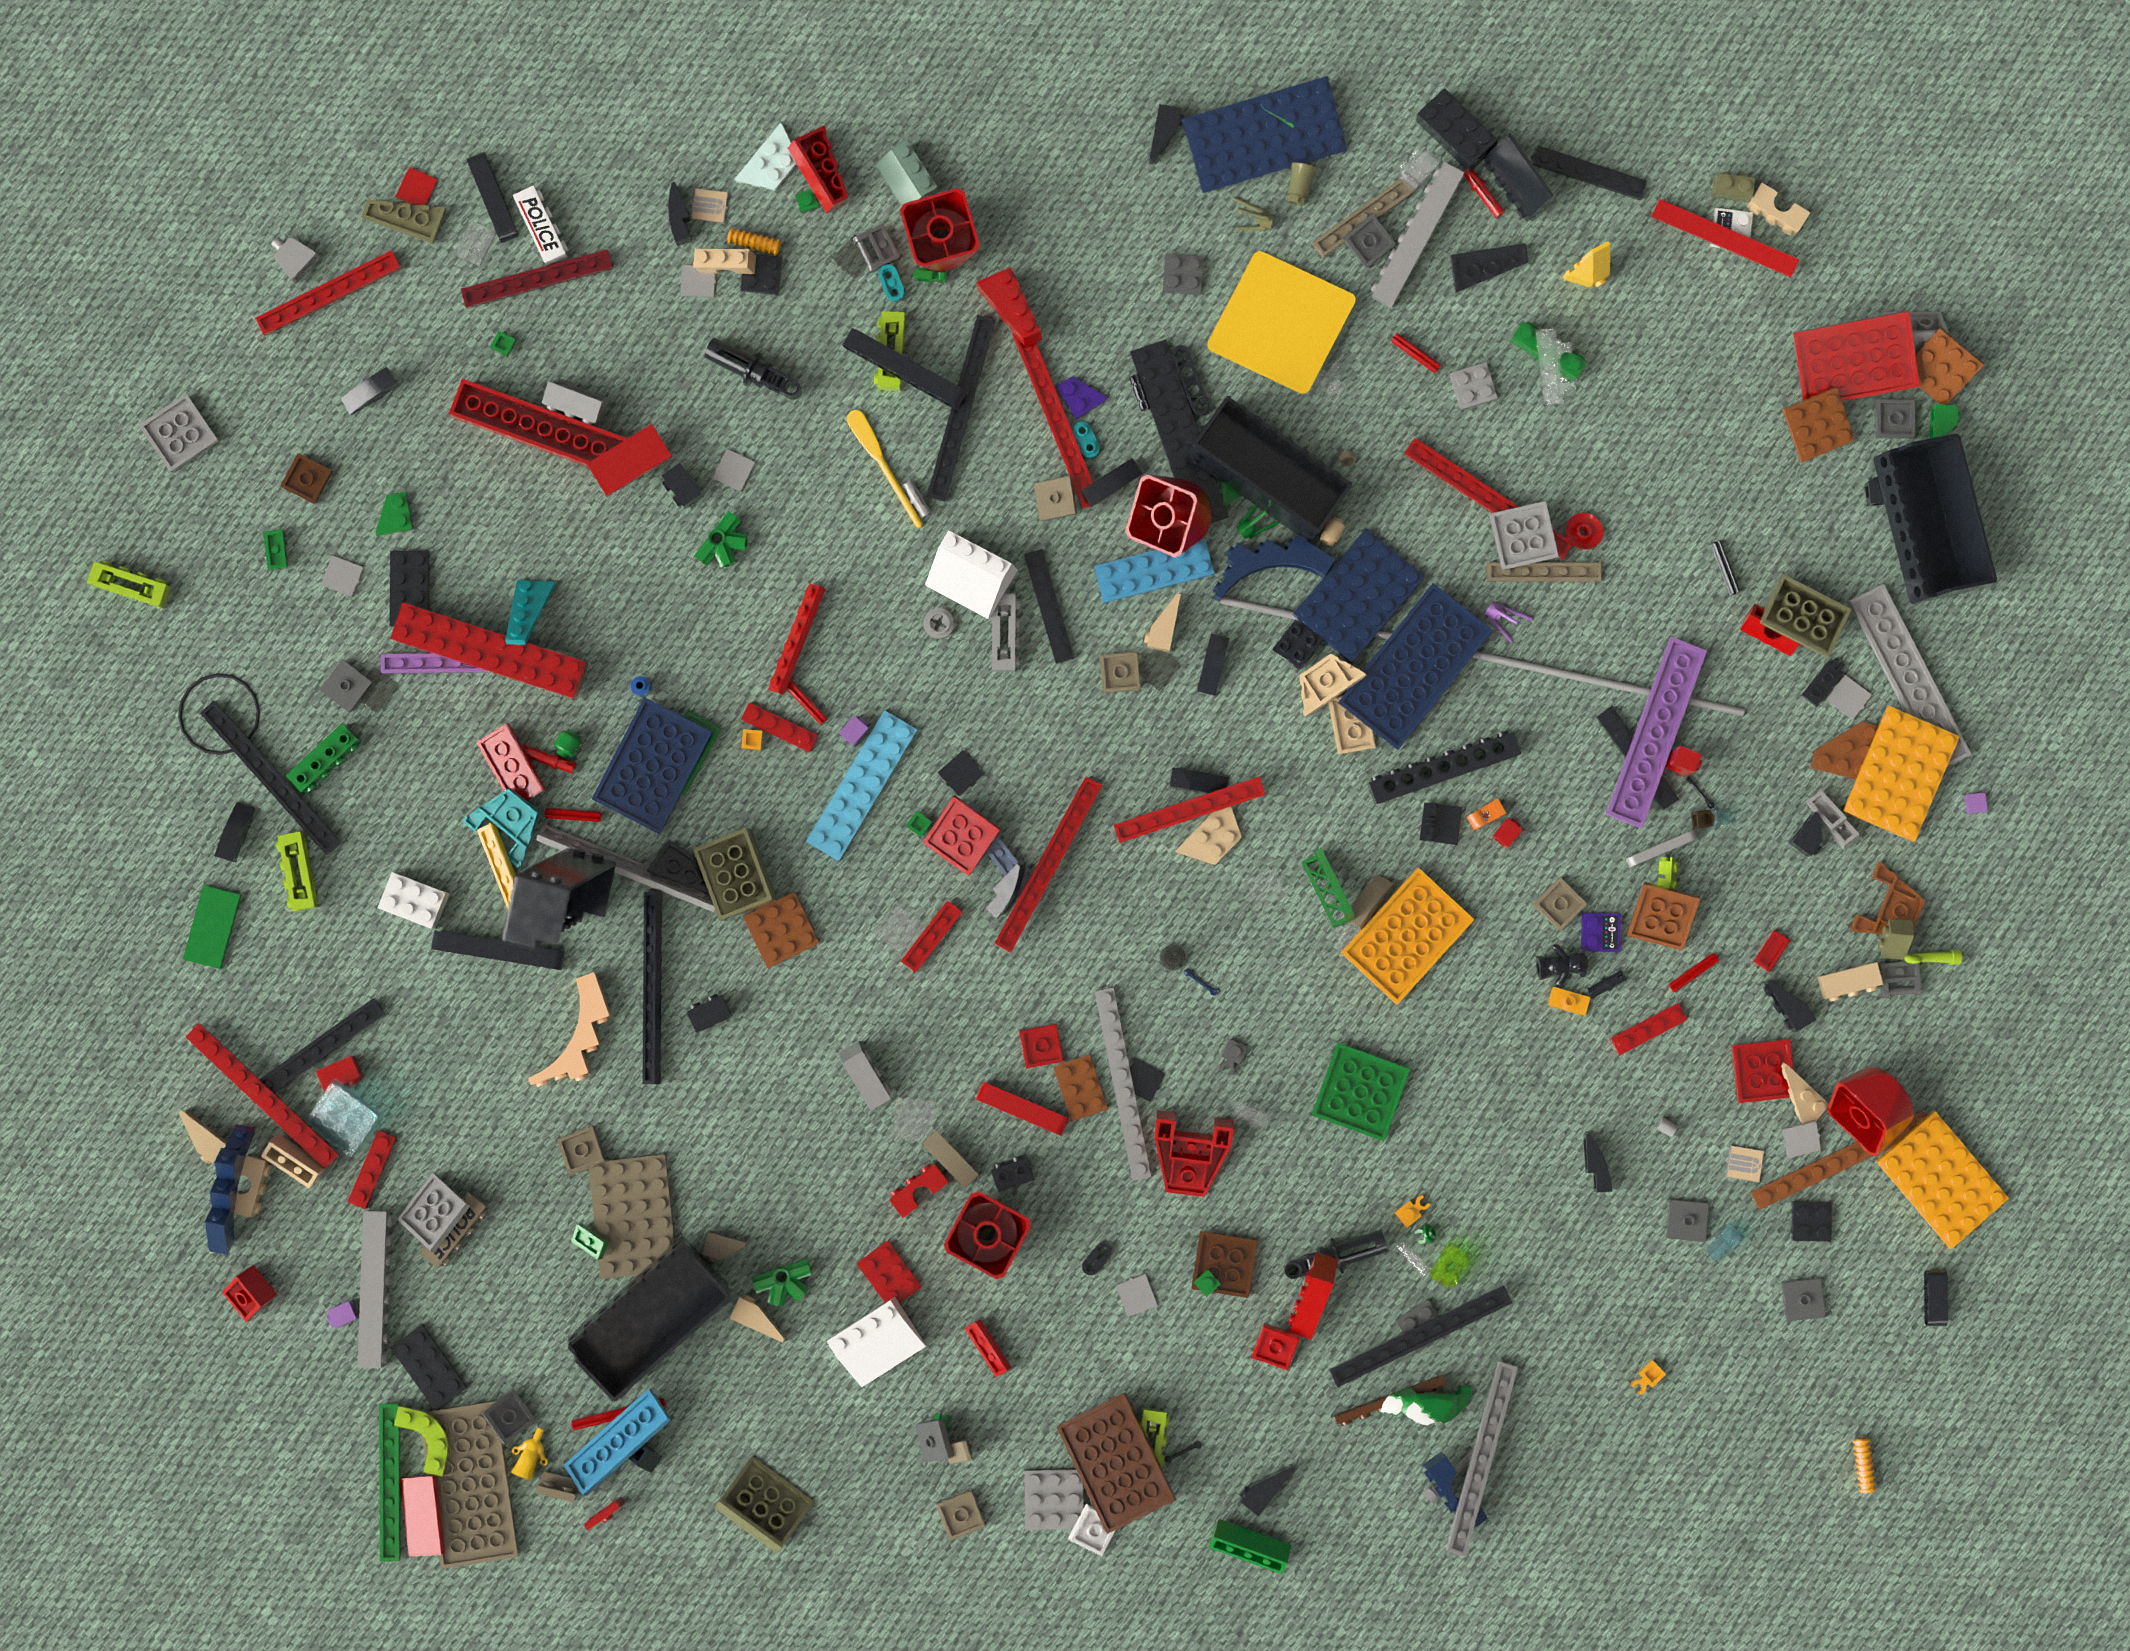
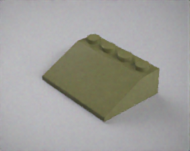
(1804, 615)
(735, 874)
(764, 1504)

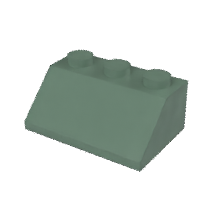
(906, 174)

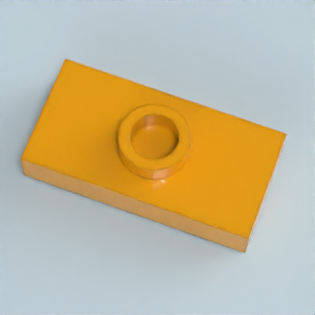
(1568, 1001)

